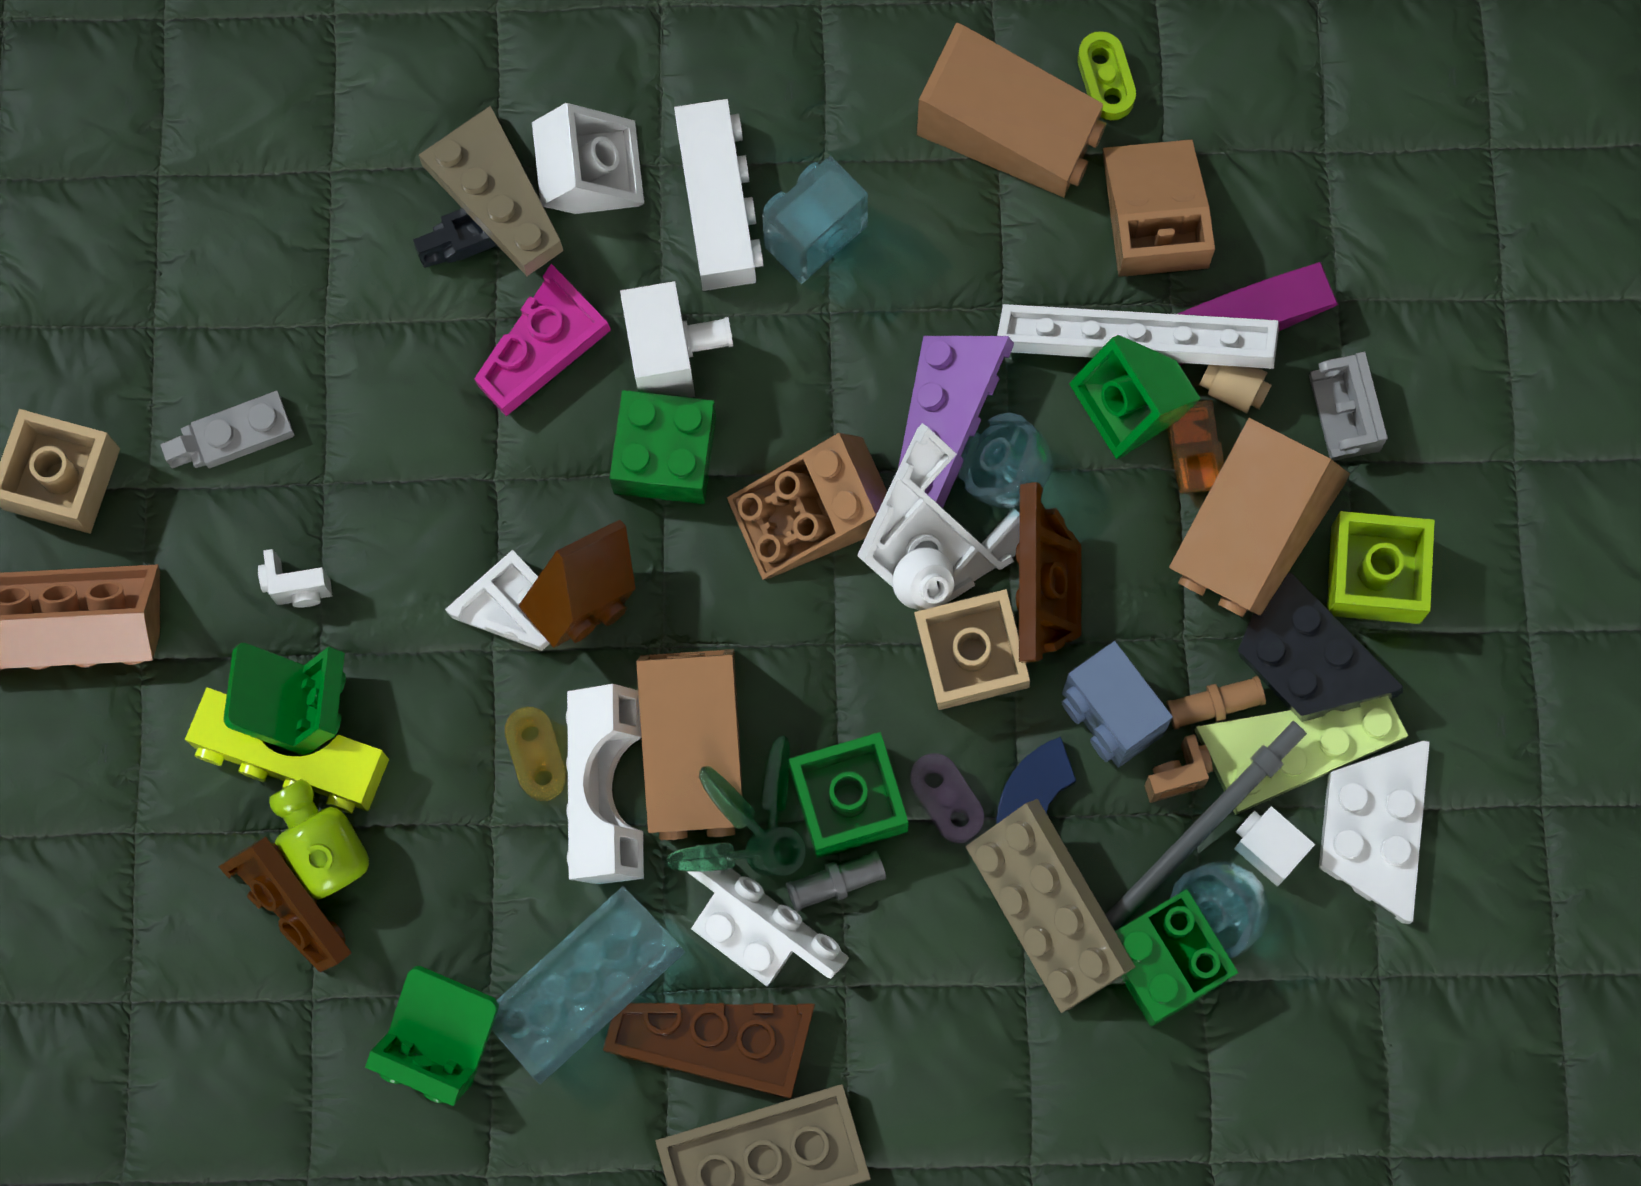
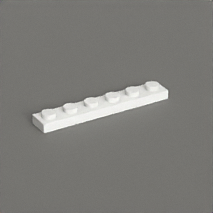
(1180, 337)

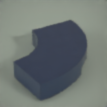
(1038, 777)

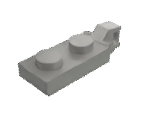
(231, 433)

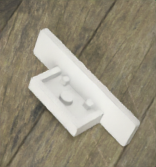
(758, 930)

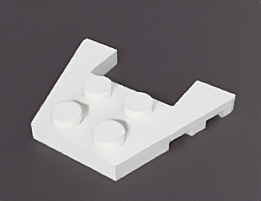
(915, 521)

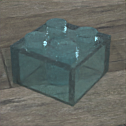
(814, 218)

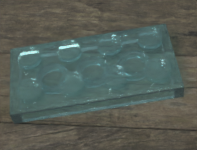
(583, 984)

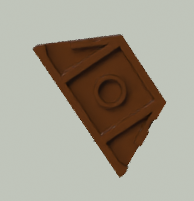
(1047, 578)

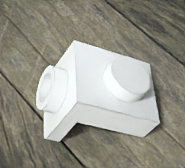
(299, 587)

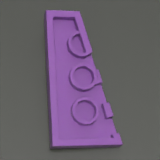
(949, 394)

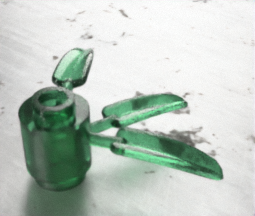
(786, 842)

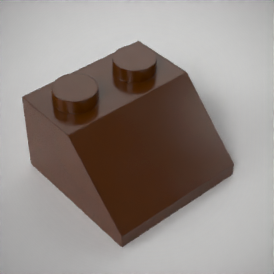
(582, 586)

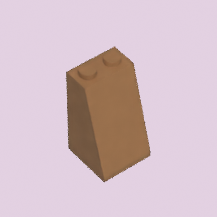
(1008, 113)
(1257, 518)
(685, 725)

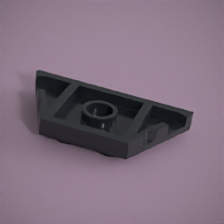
(1311, 656)

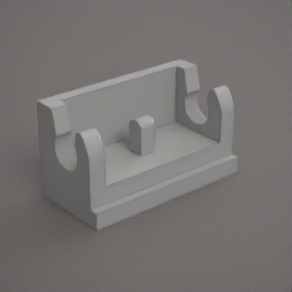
(1348, 407)

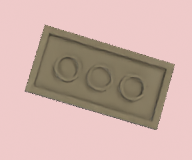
(1049, 906)
(779, 1145)

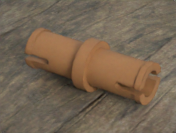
(1216, 702)

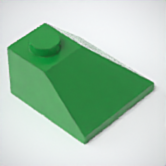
(1132, 393)

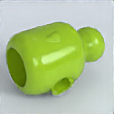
(317, 844)

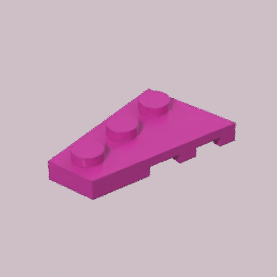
(545, 340)

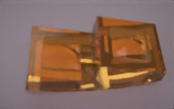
(1196, 449)

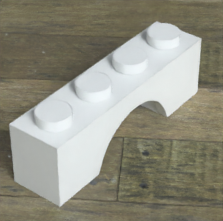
(600, 729)

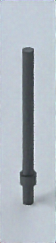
(1265, 763)

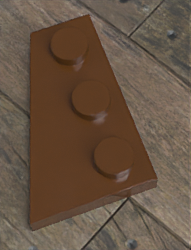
(280, 891)

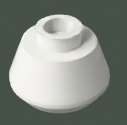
(923, 579)

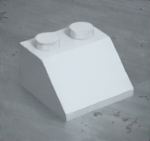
(587, 160)

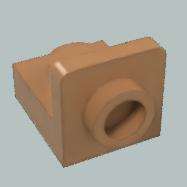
(1173, 779)

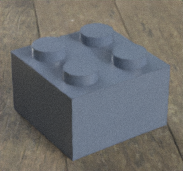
(1115, 705)

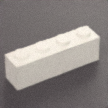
(716, 195)

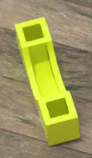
(341, 771)

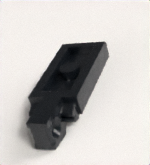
(452, 240)

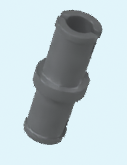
(836, 881)

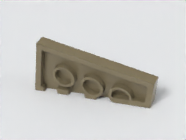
(493, 189)

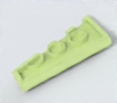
(1328, 745)

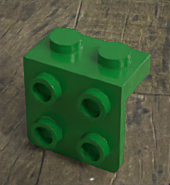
(284, 699)
(435, 1036)

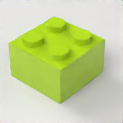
(1380, 567)

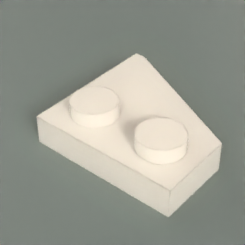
(495, 600)

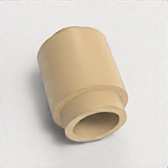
(1236, 385)

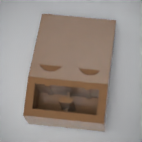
(1158, 208)
(810, 505)

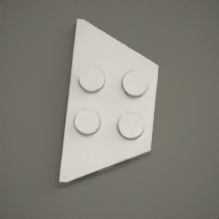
(1376, 827)

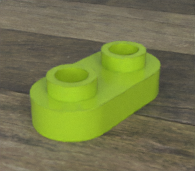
(1107, 78)

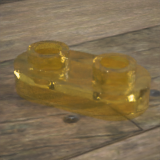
(535, 755)

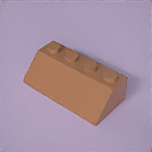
(79, 616)

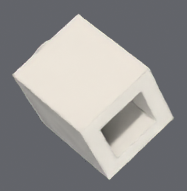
(1272, 844)

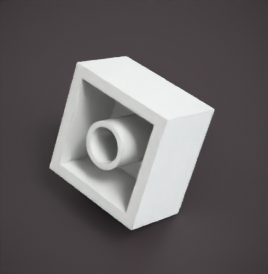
(663, 342)

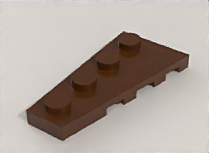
(730, 1043)

